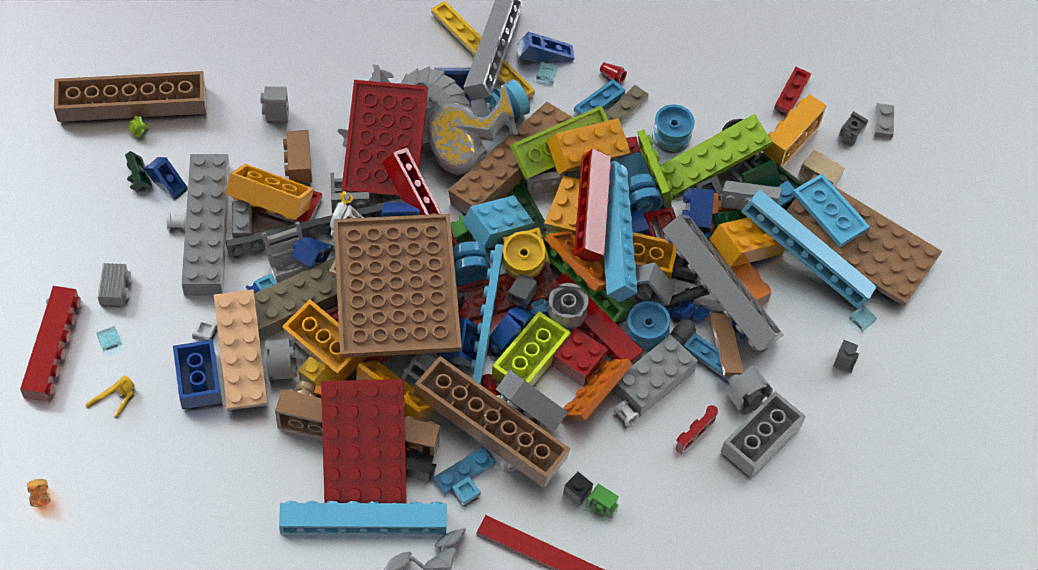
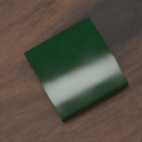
(763, 175)

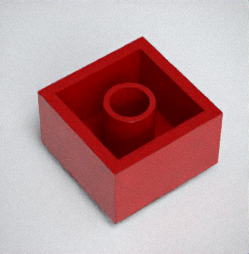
(579, 357)

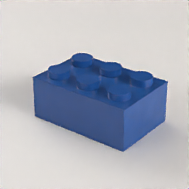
(197, 374)

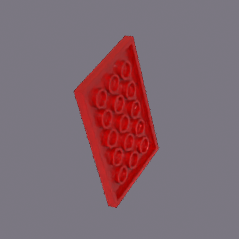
(381, 122)
(364, 441)

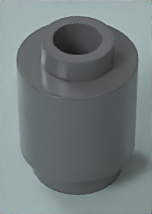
(683, 331)

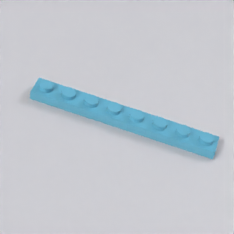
(487, 313)

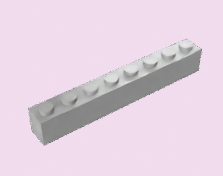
(492, 49)

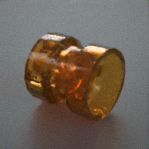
(38, 492)

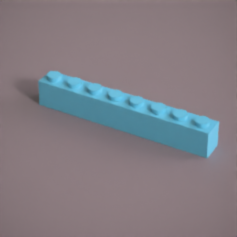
(809, 249)
(619, 251)
(363, 518)

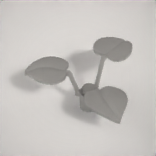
(442, 561)

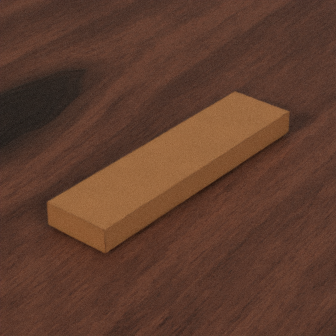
(726, 345)

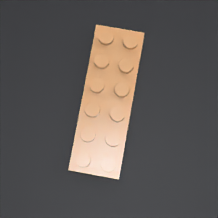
(240, 350)

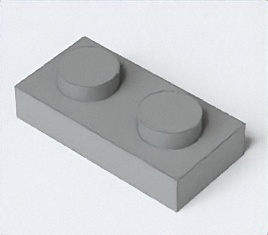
(884, 120)

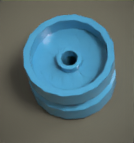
(673, 127)
(644, 194)
(470, 262)
(648, 324)

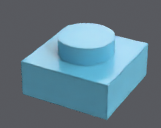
(265, 282)
(466, 490)

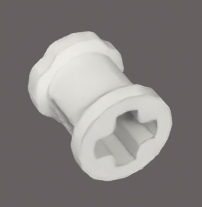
(176, 221)
(626, 413)

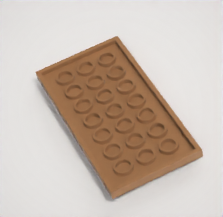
(884, 254)

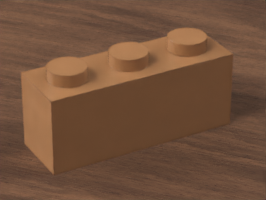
(297, 156)

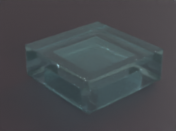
(547, 72)
(863, 317)
(109, 338)

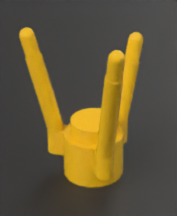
(121, 387)

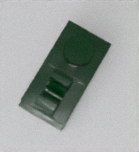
(139, 175)
(728, 216)

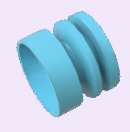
(517, 96)

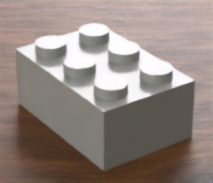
(530, 402)

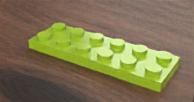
(534, 153)
(716, 154)

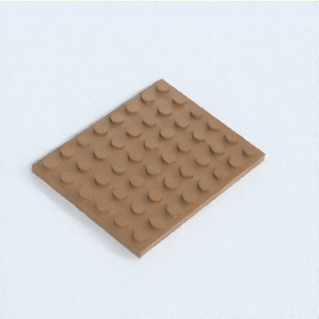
(396, 286)

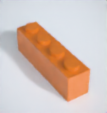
(751, 279)

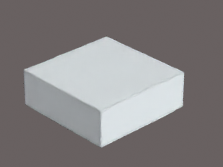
(204, 330)

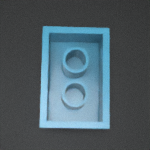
(496, 220)

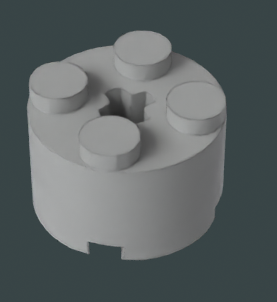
(568, 305)
(280, 359)
(748, 389)

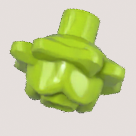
(137, 126)

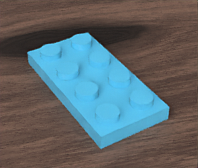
(831, 210)

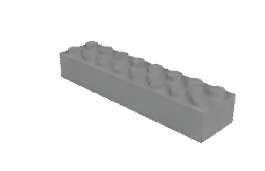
(206, 225)
(722, 282)

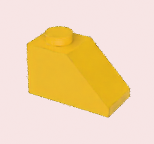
(315, 372)

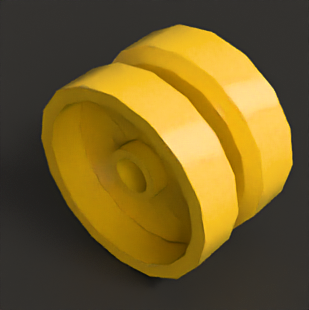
(523, 254)

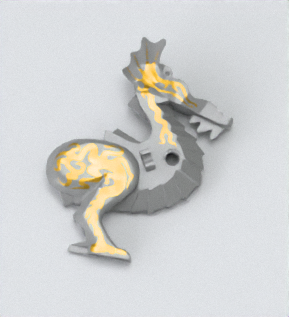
(449, 121)

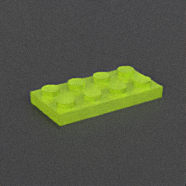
(652, 162)

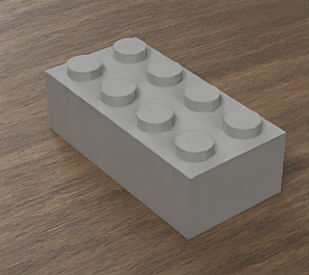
(655, 375)
(762, 434)

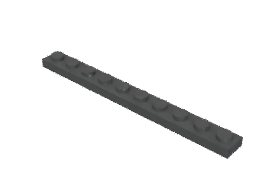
(309, 229)

